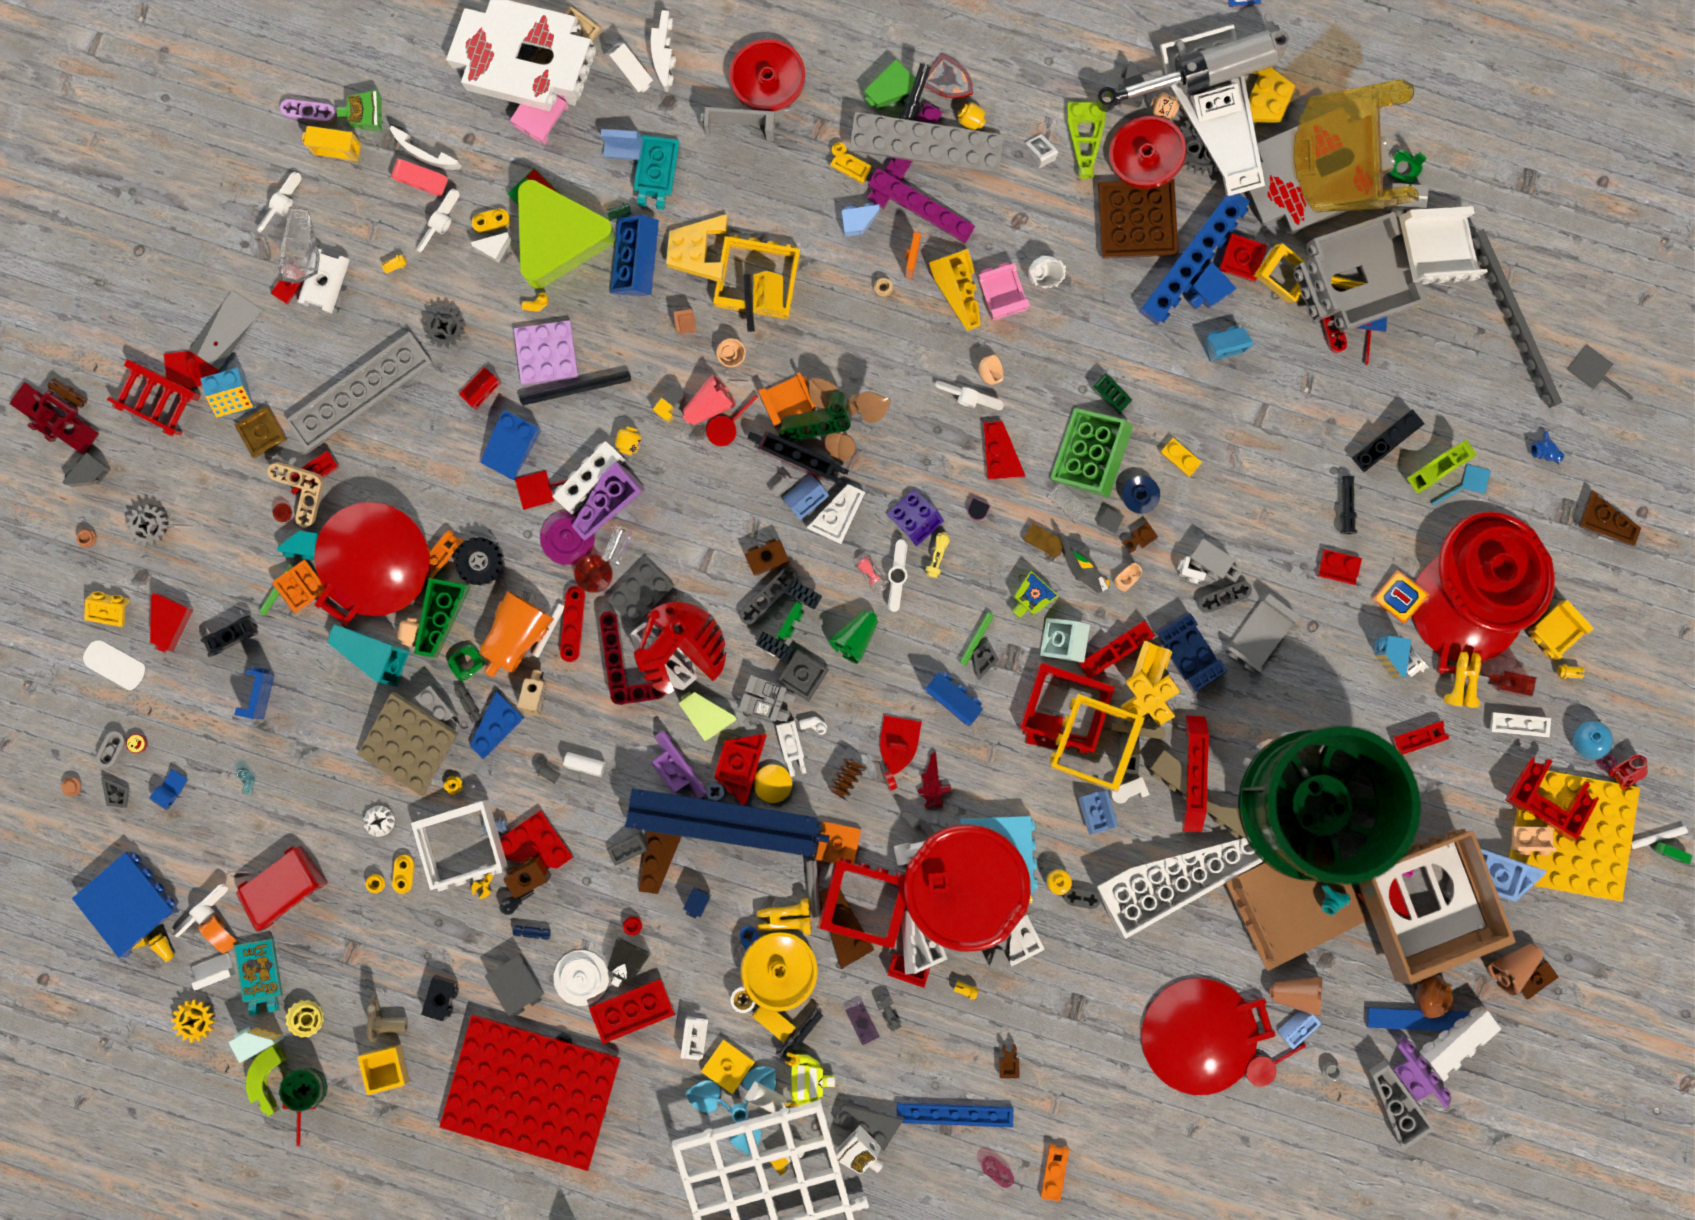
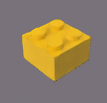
(383, 1069)

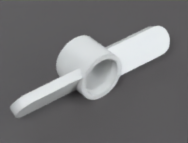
(280, 200)
(439, 220)
(970, 397)
(899, 563)
(203, 910)

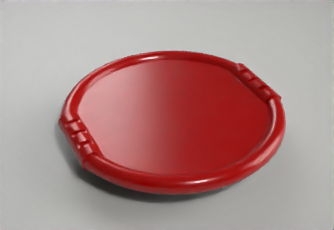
(1496, 572)
(985, 884)

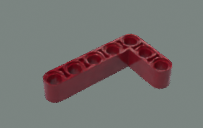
(620, 666)

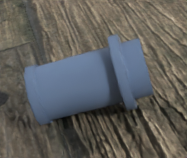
(501, 825)

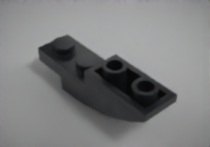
(1388, 440)

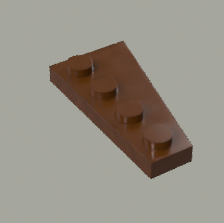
(657, 860)
(847, 948)

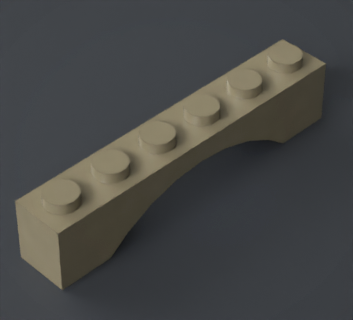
(1170, 770)

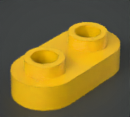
(490, 222)
(403, 874)

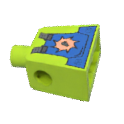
(1032, 596)

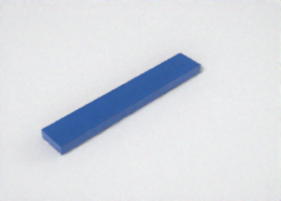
(1411, 1019)
(955, 1114)

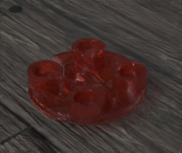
(593, 574)

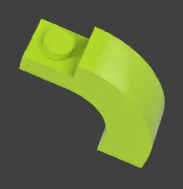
(1441, 466)
(258, 1076)

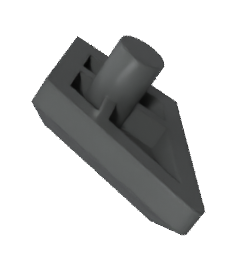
(984, 659)
(115, 793)

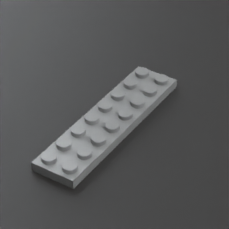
(926, 142)
(358, 391)

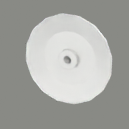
(581, 977)

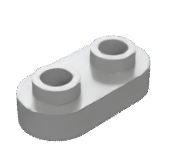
(110, 748)

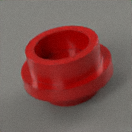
(632, 925)

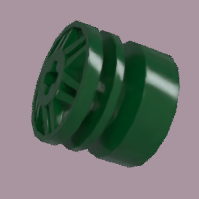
(298, 1099)

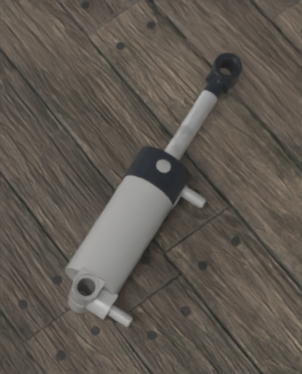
(1210, 66)

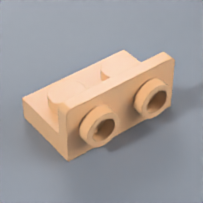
(1532, 839)

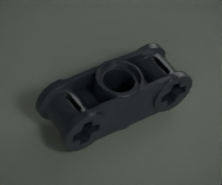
(240, 629)

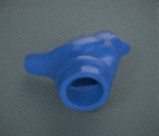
(1547, 449)

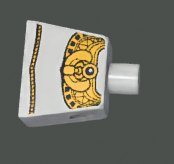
(860, 1152)

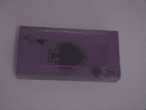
(862, 1023)

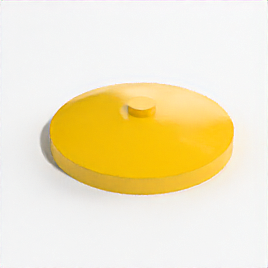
(778, 971)

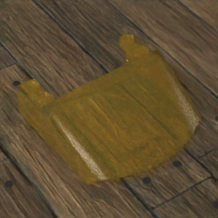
(1341, 149)

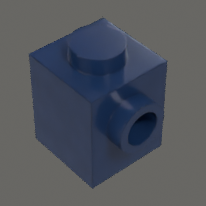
(696, 902)

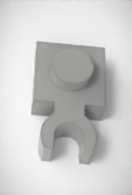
(995, 955)

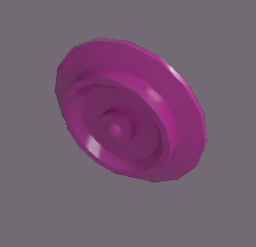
(561, 540)

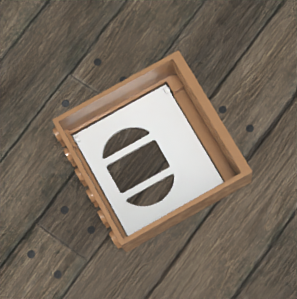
(1461, 915)

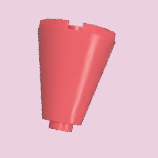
(708, 401)

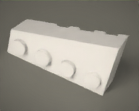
(1460, 1041)

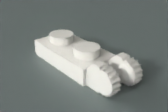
(791, 745)

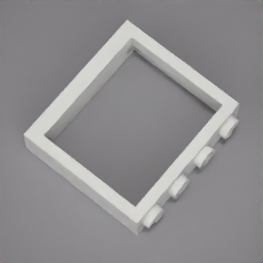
(427, 855)

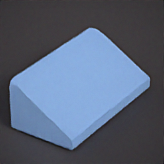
(1298, 1028)

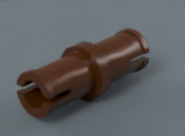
(67, 392)

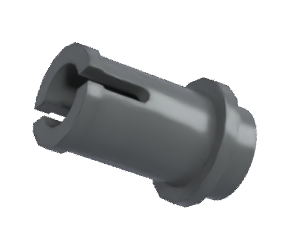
(547, 772)

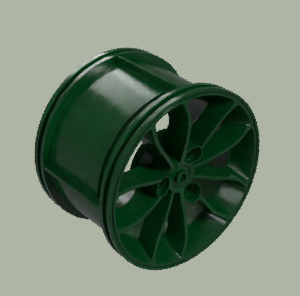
(1395, 803)

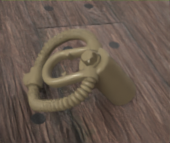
(379, 1024)

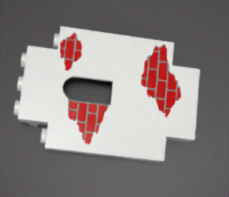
(489, 47)

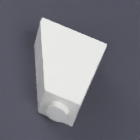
(629, 67)

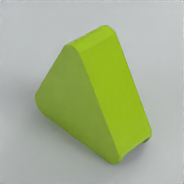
(556, 234)

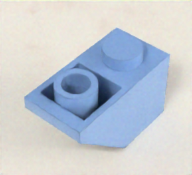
(858, 219)

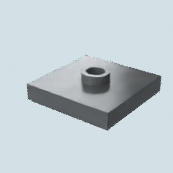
(802, 675)

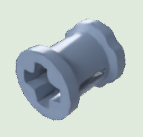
(710, 791)

